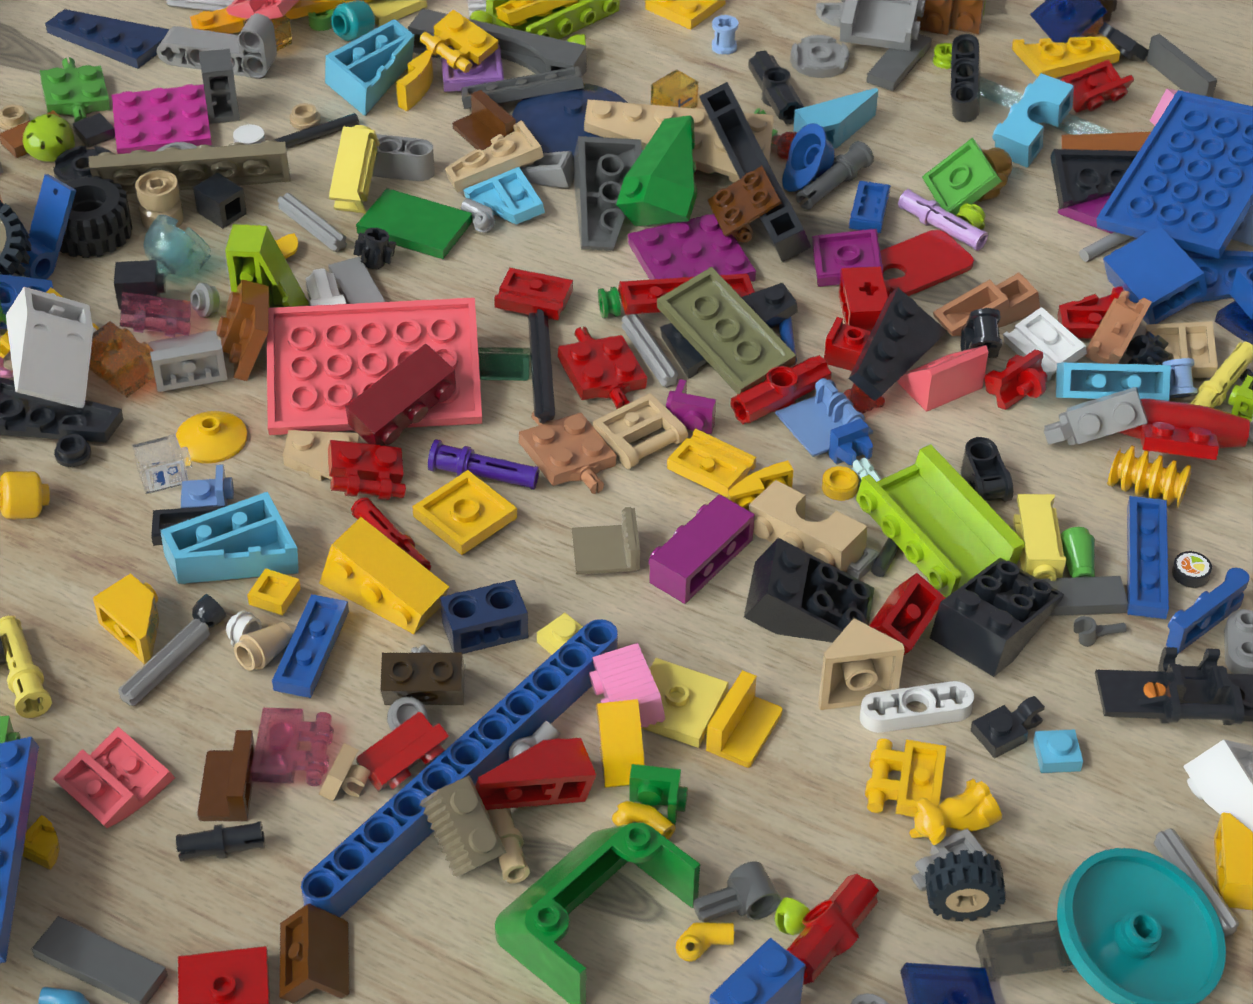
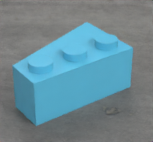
(231, 543)

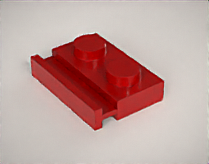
(529, 291)

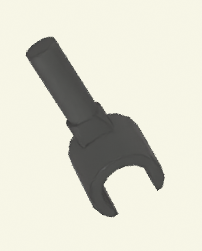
(1089, 631)

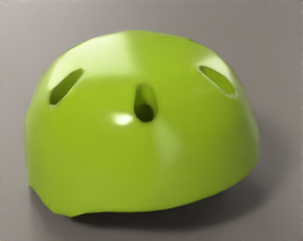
(47, 131)

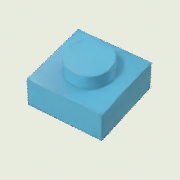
(1058, 751)

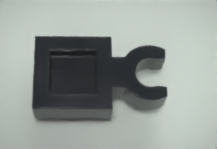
(1127, 46)

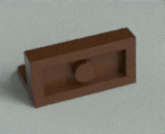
(485, 122)
(228, 781)
(313, 954)

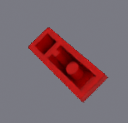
(542, 775)

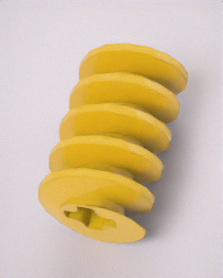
(1149, 476)

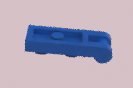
(1207, 610)

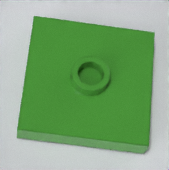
(961, 177)

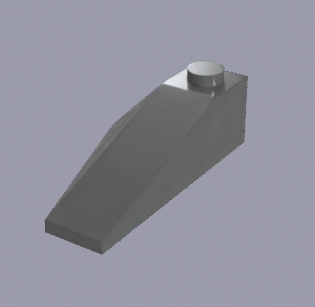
(598, 178)

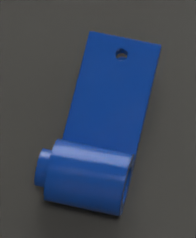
(48, 227)

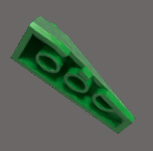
(662, 178)

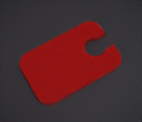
(925, 261)

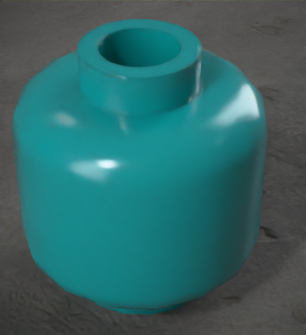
(352, 20)

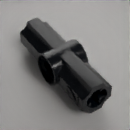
(775, 86)

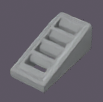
(553, 170)

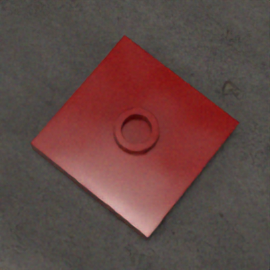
(224, 977)

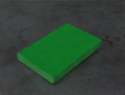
(416, 222)

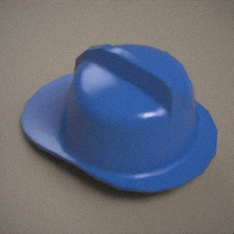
(808, 157)

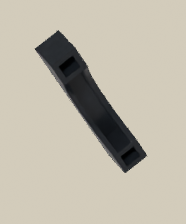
(746, 156)

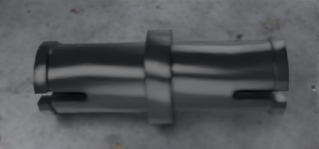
(220, 841)

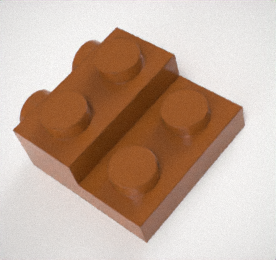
(957, 15)
(245, 326)

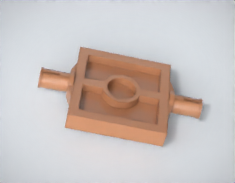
(568, 450)

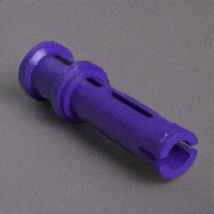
(460, 460)

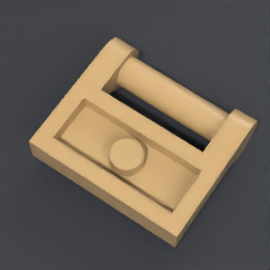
(636, 421)

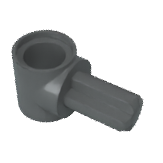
(747, 892)

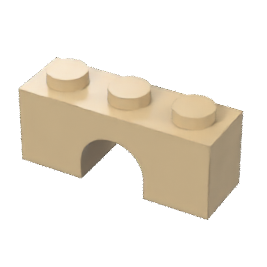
(781, 514)

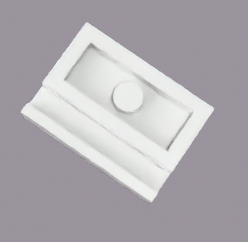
(1045, 334)

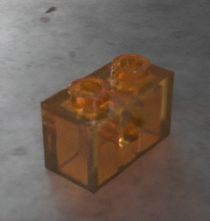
(120, 359)

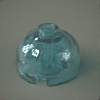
(176, 251)

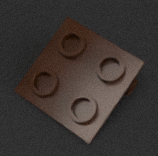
(744, 203)

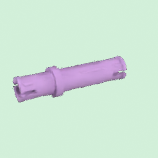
(931, 213)

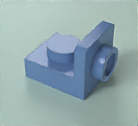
(208, 491)

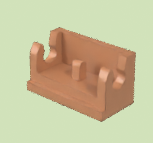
(1117, 329)

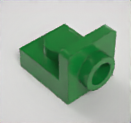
(658, 787)

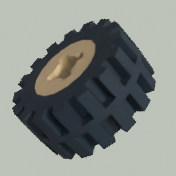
(965, 885)

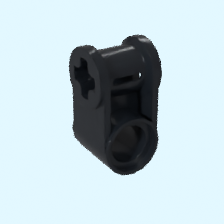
(982, 330)
(986, 471)

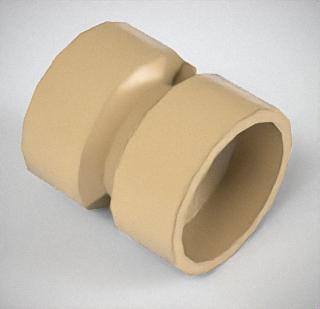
(158, 196)

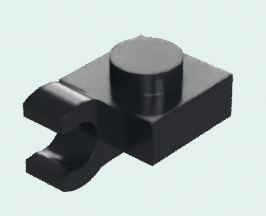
(1003, 731)

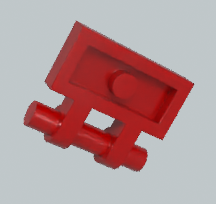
(366, 469)

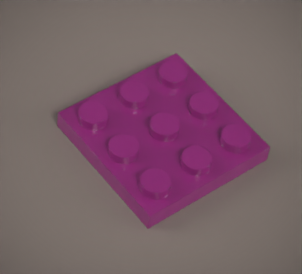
(688, 250)

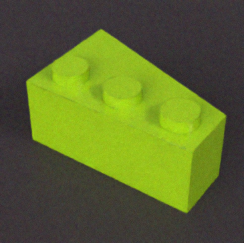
(258, 259)

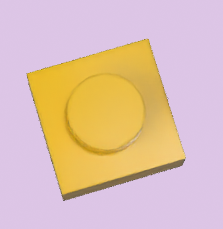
(273, 591)

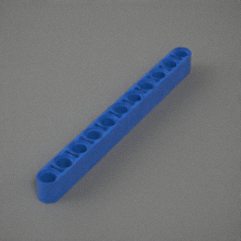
(480, 749)

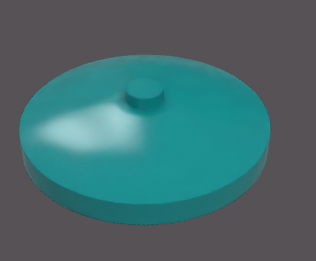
(1140, 929)

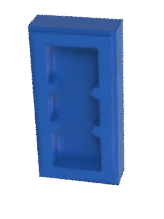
(869, 206)

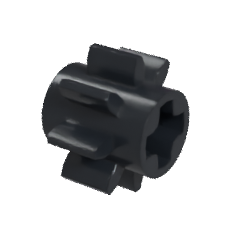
(374, 248)
(1147, 350)

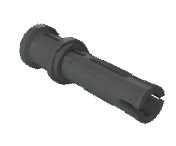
(843, 169)

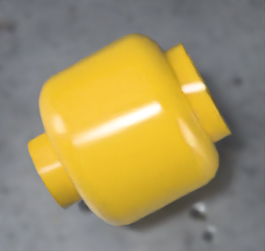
(22, 495)

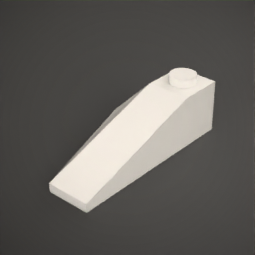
(1225, 779)

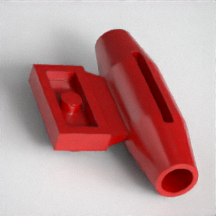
(1189, 429)

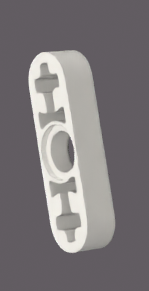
(926, 694)

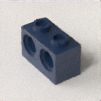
(484, 617)

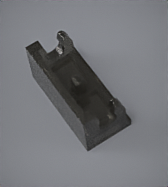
(1022, 949)

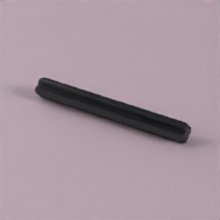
(541, 366)

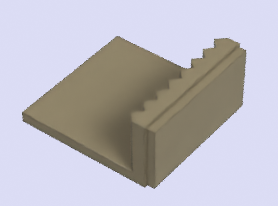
(608, 547)

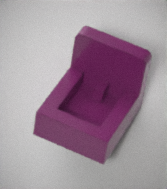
(692, 410)

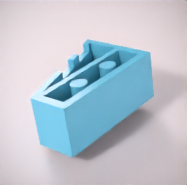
(370, 65)

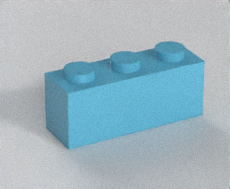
(1101, 379)

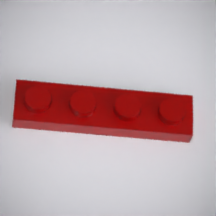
(642, 295)

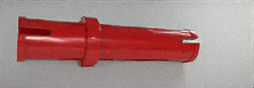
(368, 511)

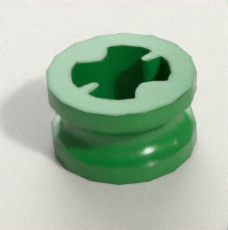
(609, 302)

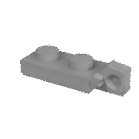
(1098, 418)

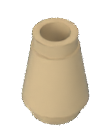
(262, 646)

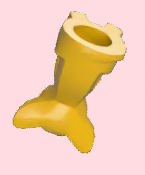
(969, 810)

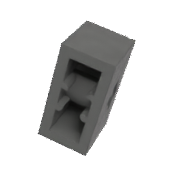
(219, 86)

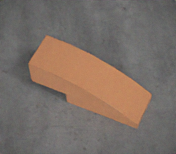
(1012, 297)

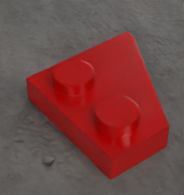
(1085, 316)

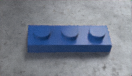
(310, 646)

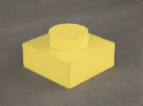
(557, 633)

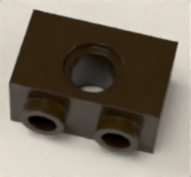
(423, 676)

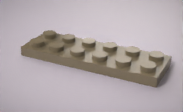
(237, 162)

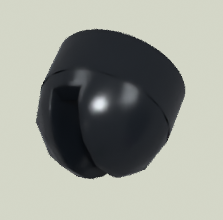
(208, 611)

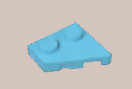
(508, 196)

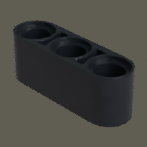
(965, 77)

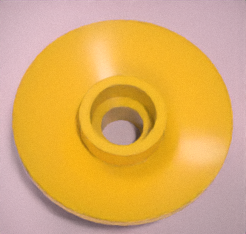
(212, 436)

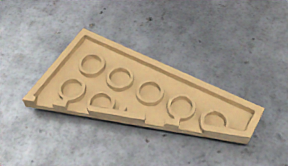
(642, 120)

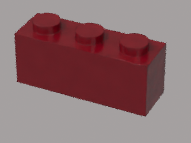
(401, 397)

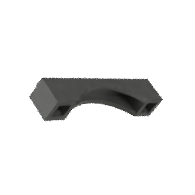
(527, 49)

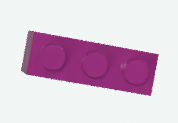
(701, 548)

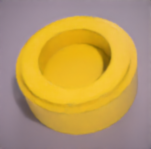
(840, 483)

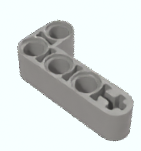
(250, 50)

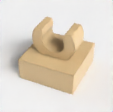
(345, 775)

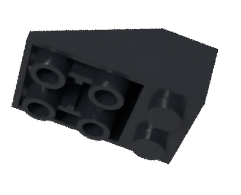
(804, 595)
(994, 615)

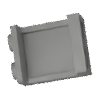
(881, 22)

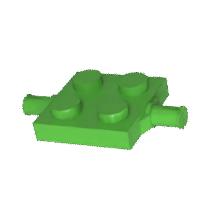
(74, 89)

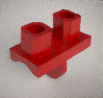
(1020, 378)

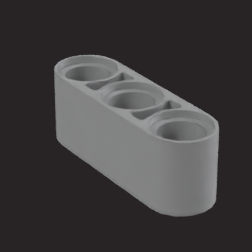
(404, 158)

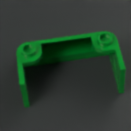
(540, 915)

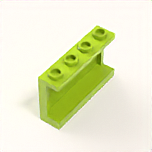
(562, 19)
(939, 521)

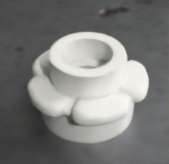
(241, 624)

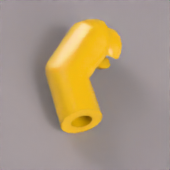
(701, 936)

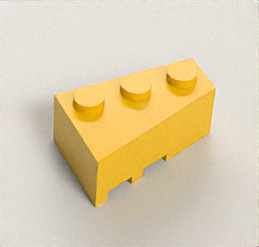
(382, 577)

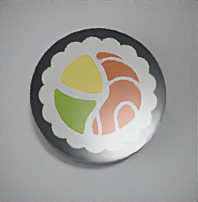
(1191, 569)

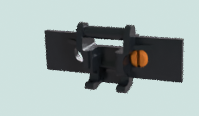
(1178, 691)

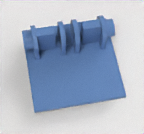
(815, 417)

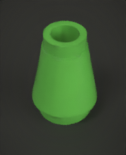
(1079, 551)

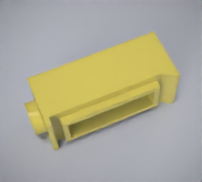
(354, 168)
(1040, 531)

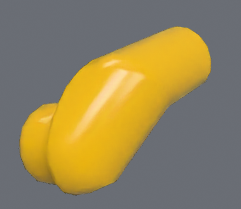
(632, 812)

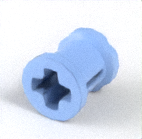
(724, 39)
(1181, 378)

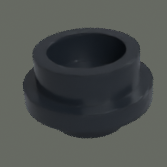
(72, 451)

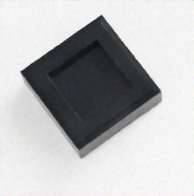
(94, 130)

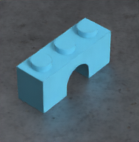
(1043, 102)

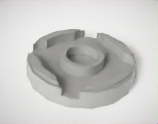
(819, 56)

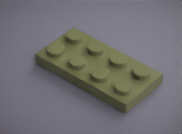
(725, 330)

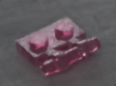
(155, 314)
(278, 746)

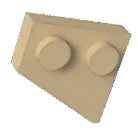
(1192, 341)
(309, 451)

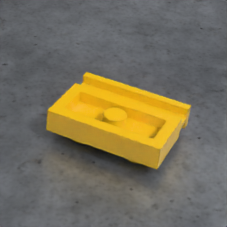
(711, 462)

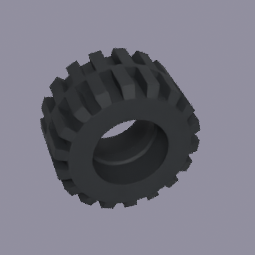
(97, 218)

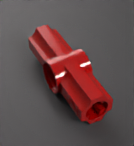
(779, 389)
(833, 925)

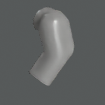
(482, 215)
(544, 732)

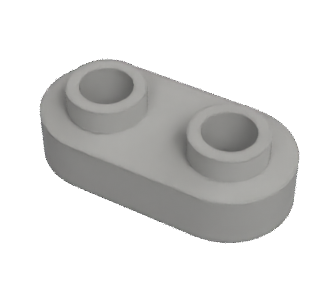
(1239, 642)

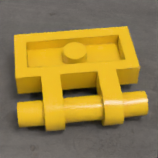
(462, 35)
(920, 775)

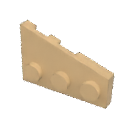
(504, 154)

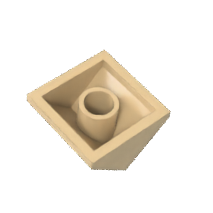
(858, 665)

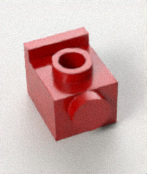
(844, 344)

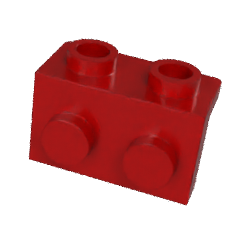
(1097, 85)
(401, 750)

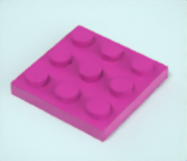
(160, 117)

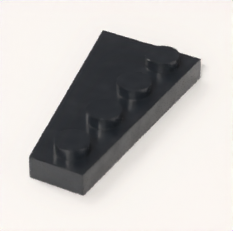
(770, 304)

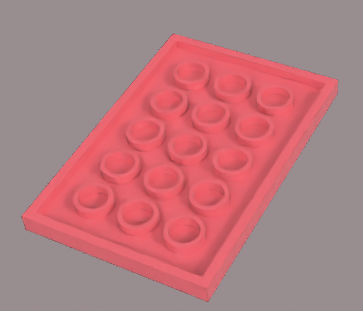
(336, 352)

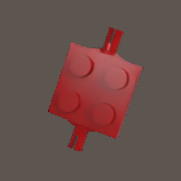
(602, 367)

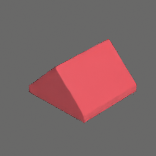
(946, 378)

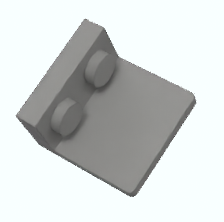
(187, 361)

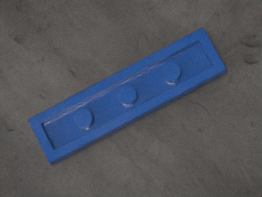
(1147, 557)

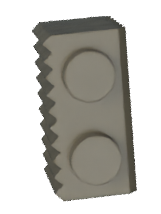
(462, 826)

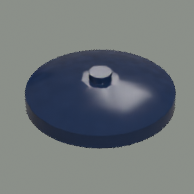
(560, 116)

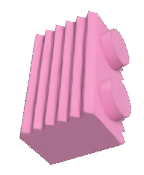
(626, 676)

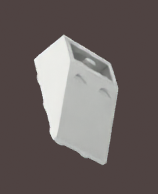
(50, 346)

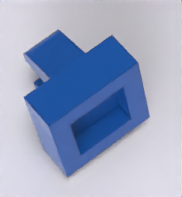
(850, 442)

